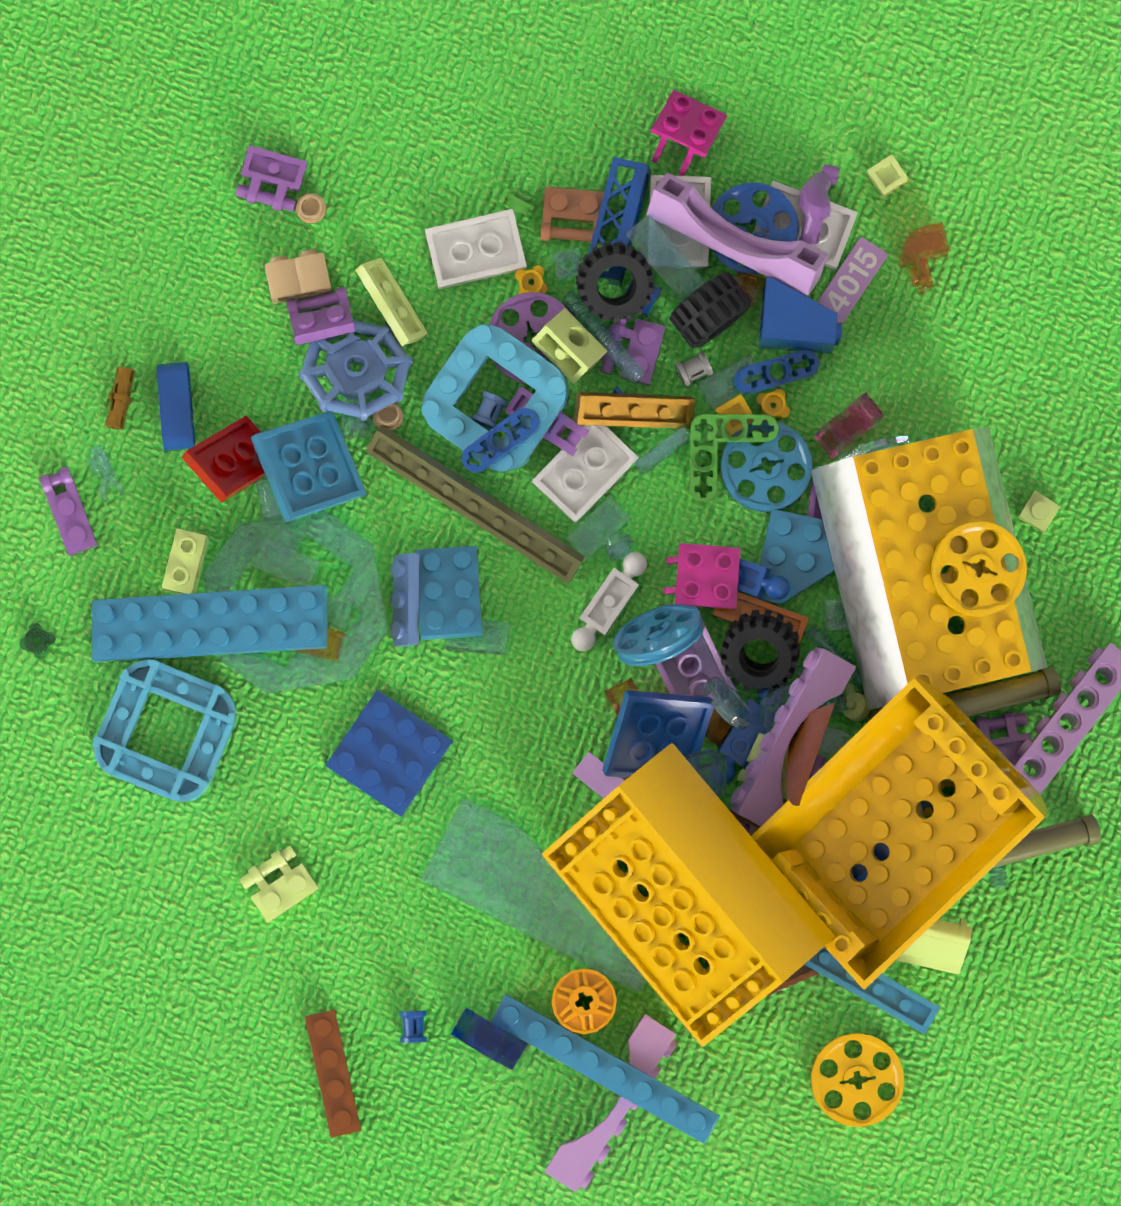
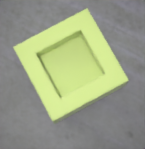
(887, 175)
(1039, 511)

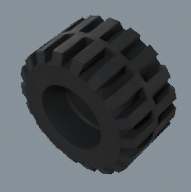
(626, 305)
(710, 310)
(756, 674)

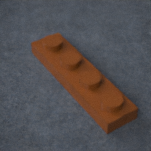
(333, 1073)

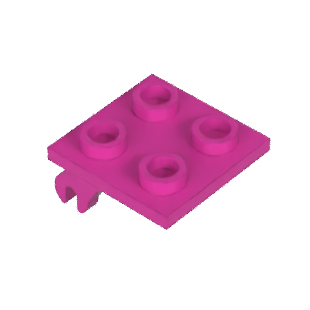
(688, 124)
(705, 576)

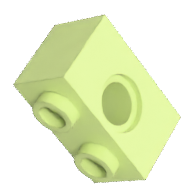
(569, 346)
(185, 562)

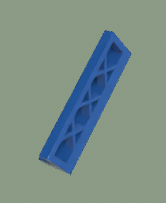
(629, 215)

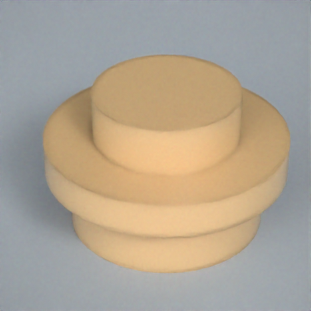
(311, 208)
(389, 417)

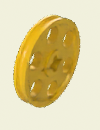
(991, 561)
(845, 1069)

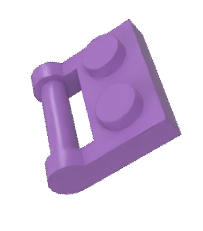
(323, 322)

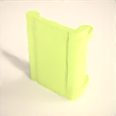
(940, 947)

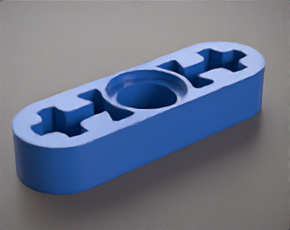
(798, 374)
(487, 460)

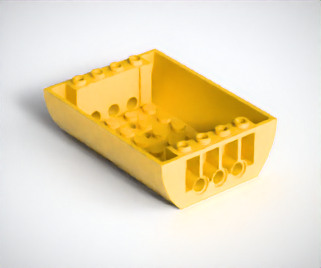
(873, 797)
(701, 882)

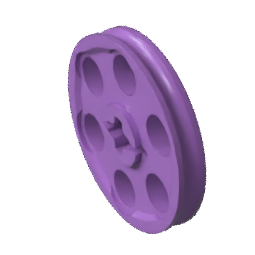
(522, 304)

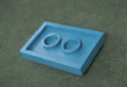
(449, 593)

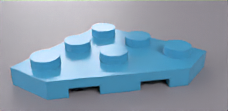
(796, 550)

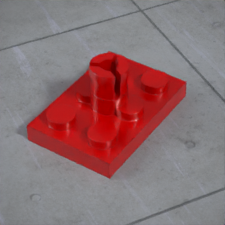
(227, 459)

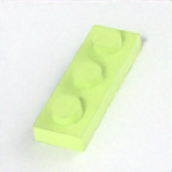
(391, 301)

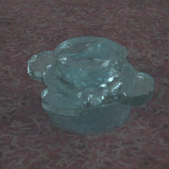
(561, 258)
(619, 546)

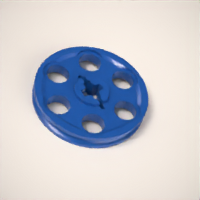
(764, 216)

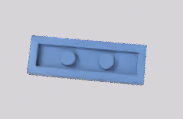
(405, 600)

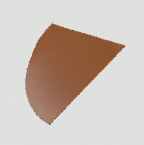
(803, 752)

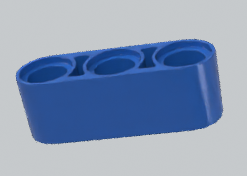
(175, 406)

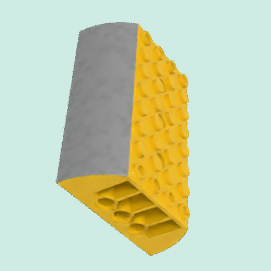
(885, 557)

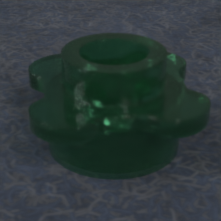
(28, 642)

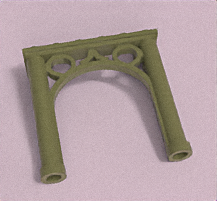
(1010, 692)

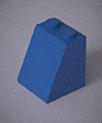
(795, 321)

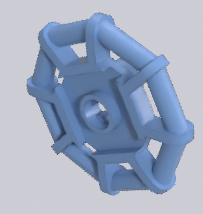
(360, 383)

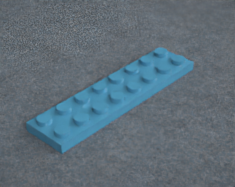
(209, 623)

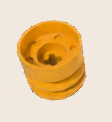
(600, 1010)

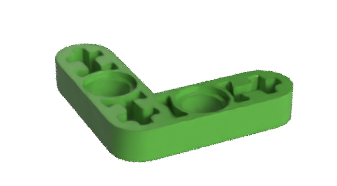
(719, 434)

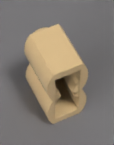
(297, 277)

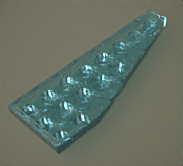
(506, 877)

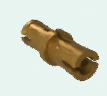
(120, 398)

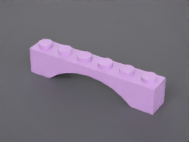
(684, 210)
(820, 681)
(575, 1158)

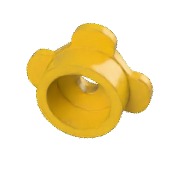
(536, 274)
(776, 397)

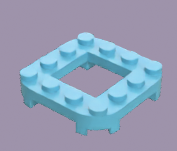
(461, 369)
(123, 715)

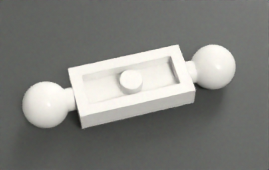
(609, 601)

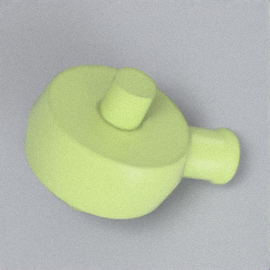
(857, 704)

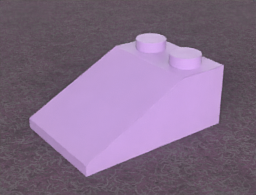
(693, 668)

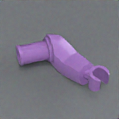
(816, 202)

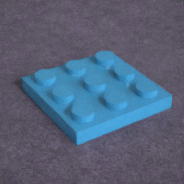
(308, 466)

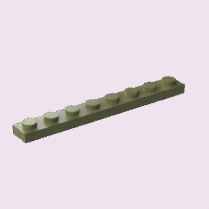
(474, 504)

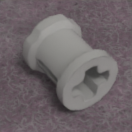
(694, 369)

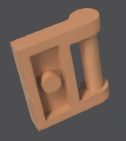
(570, 206)

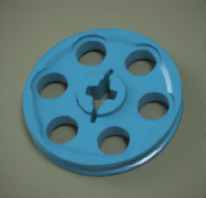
(763, 482)
(658, 634)

